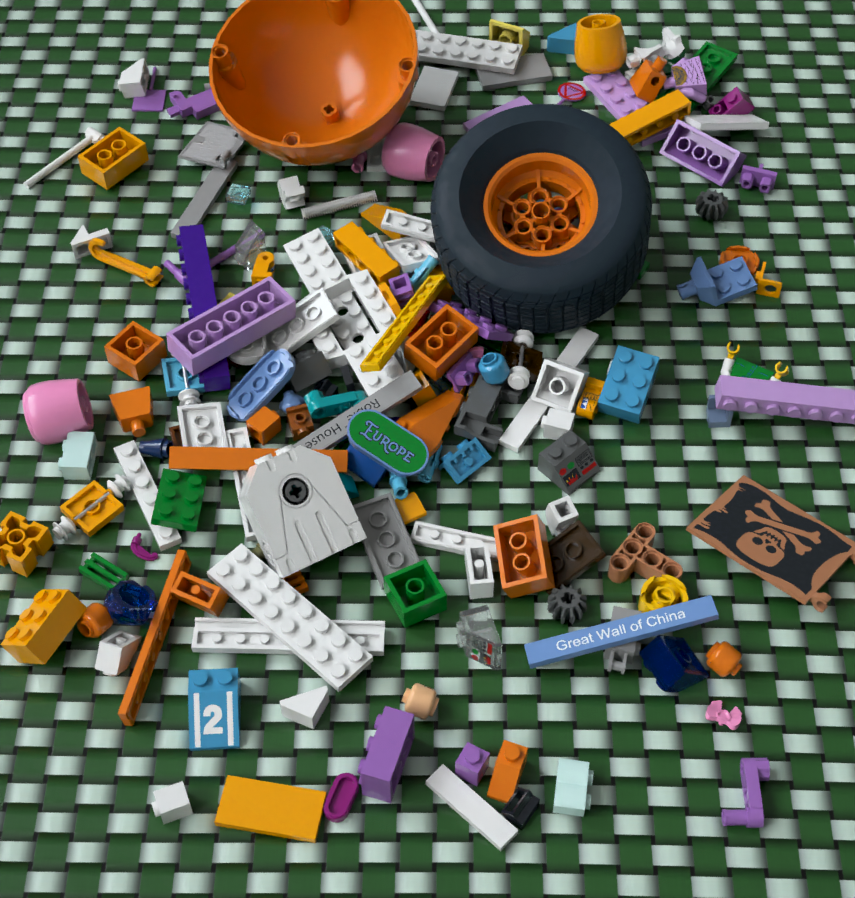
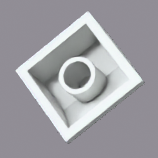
(559, 385)

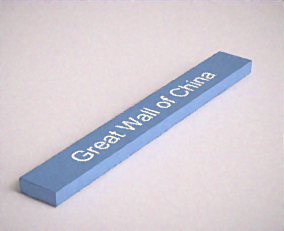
(621, 631)

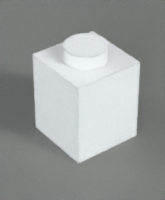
(557, 423)
(171, 803)

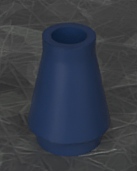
(156, 448)

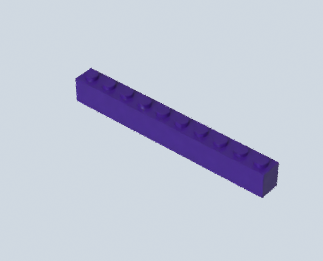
(201, 294)

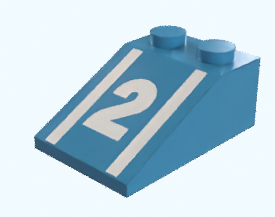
(214, 709)

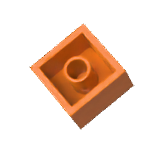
(135, 351)

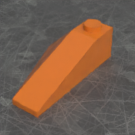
(433, 419)

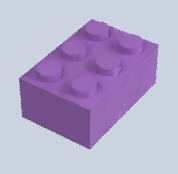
(386, 754)

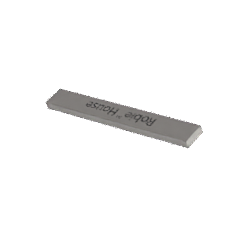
(381, 401)

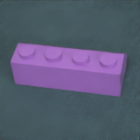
(702, 153)

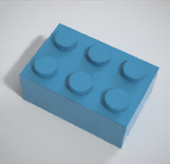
(628, 384)

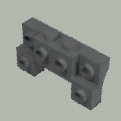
(480, 409)

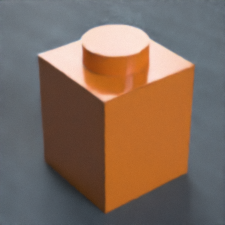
(264, 425)

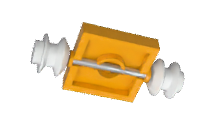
(91, 508)

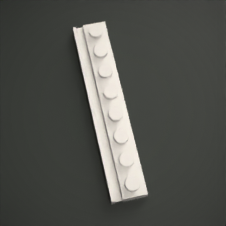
(250, 636)

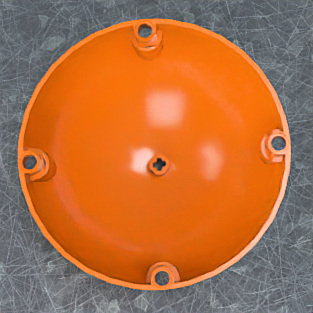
(314, 75)

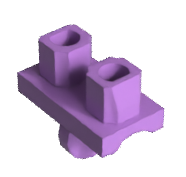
(758, 177)
(462, 372)

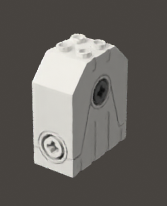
(302, 525)

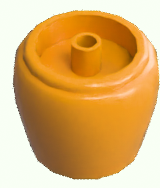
(600, 44)

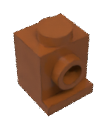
(299, 421)

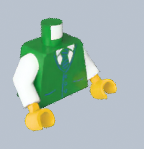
(746, 369)

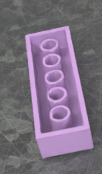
(231, 325)

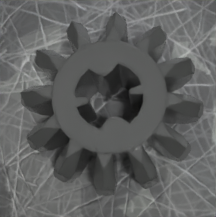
(711, 205)
(567, 604)

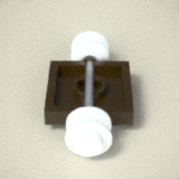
(522, 359)

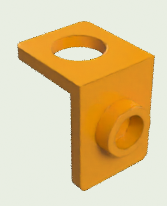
(764, 282)

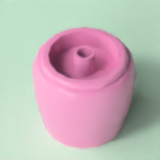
(412, 153)
(56, 409)

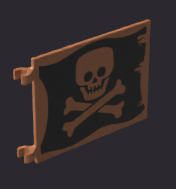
(774, 540)

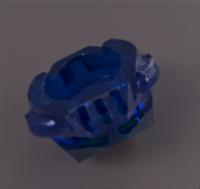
(130, 603)

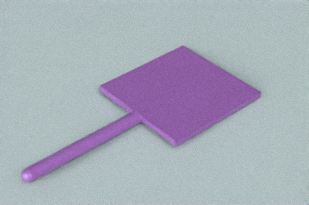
(152, 101)

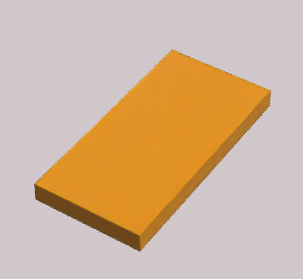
(270, 808)

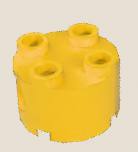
(661, 593)

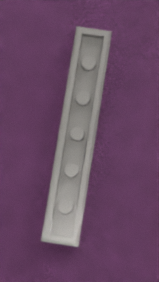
(205, 197)

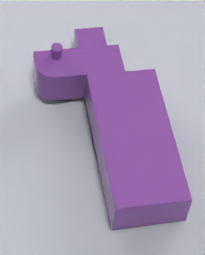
(198, 105)

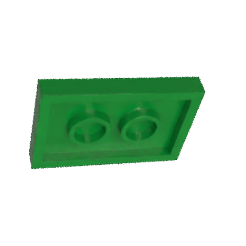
(179, 500)

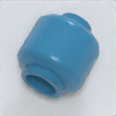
(494, 368)

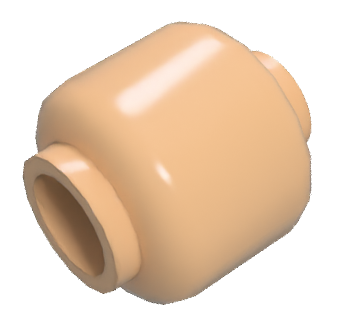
(420, 701)

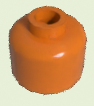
(94, 621)
(724, 659)

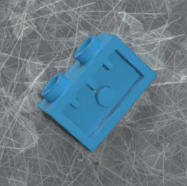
(465, 461)

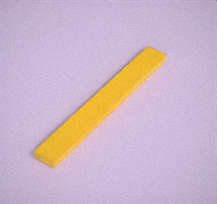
(403, 324)

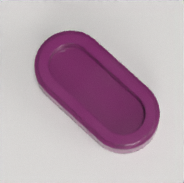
(341, 797)

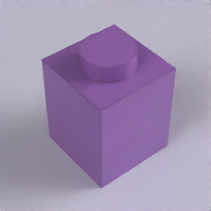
(472, 764)

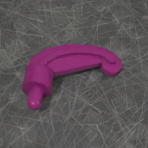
(139, 551)

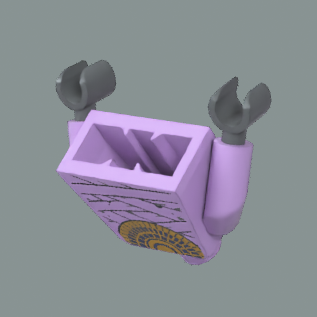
(690, 81)

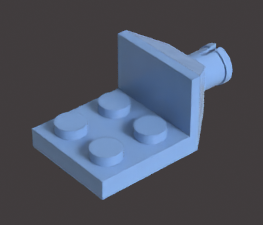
(718, 283)

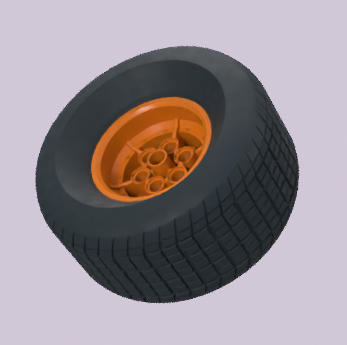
(536, 153)

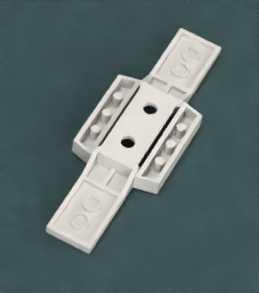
(321, 269)

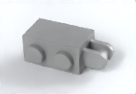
(622, 654)

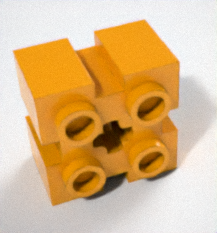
(22, 543)

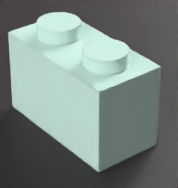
(78, 455)

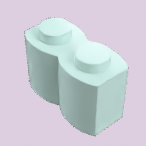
(571, 787)

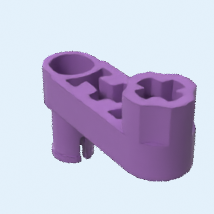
(751, 771)

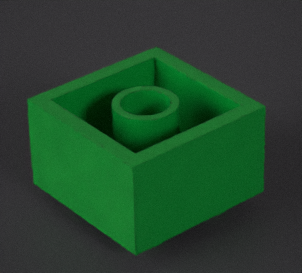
(415, 593)

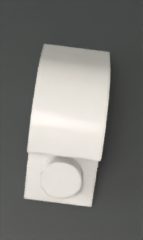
(291, 192)
(560, 515)

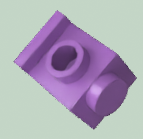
(402, 289)

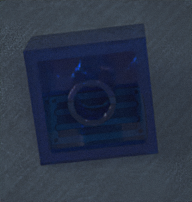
(673, 663)

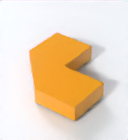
(389, 297)

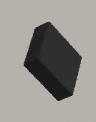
(347, 378)

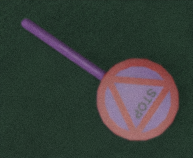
(571, 92)

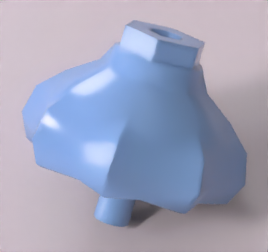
(289, 400)

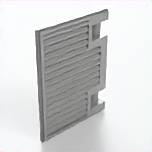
(213, 143)

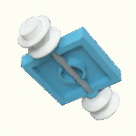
(180, 382)

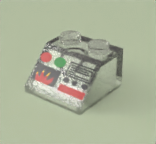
(479, 637)

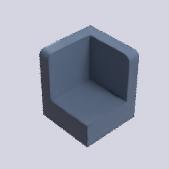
(717, 417)

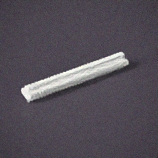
(339, 203)

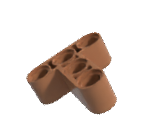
(642, 556)

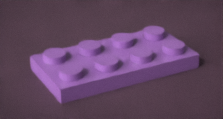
(486, 328)

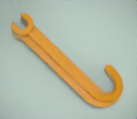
(150, 276)

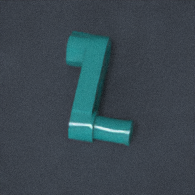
(332, 405)

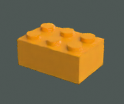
(113, 158)
(43, 626)

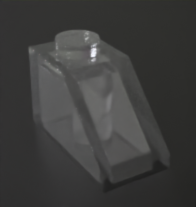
(250, 245)

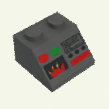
(568, 462)

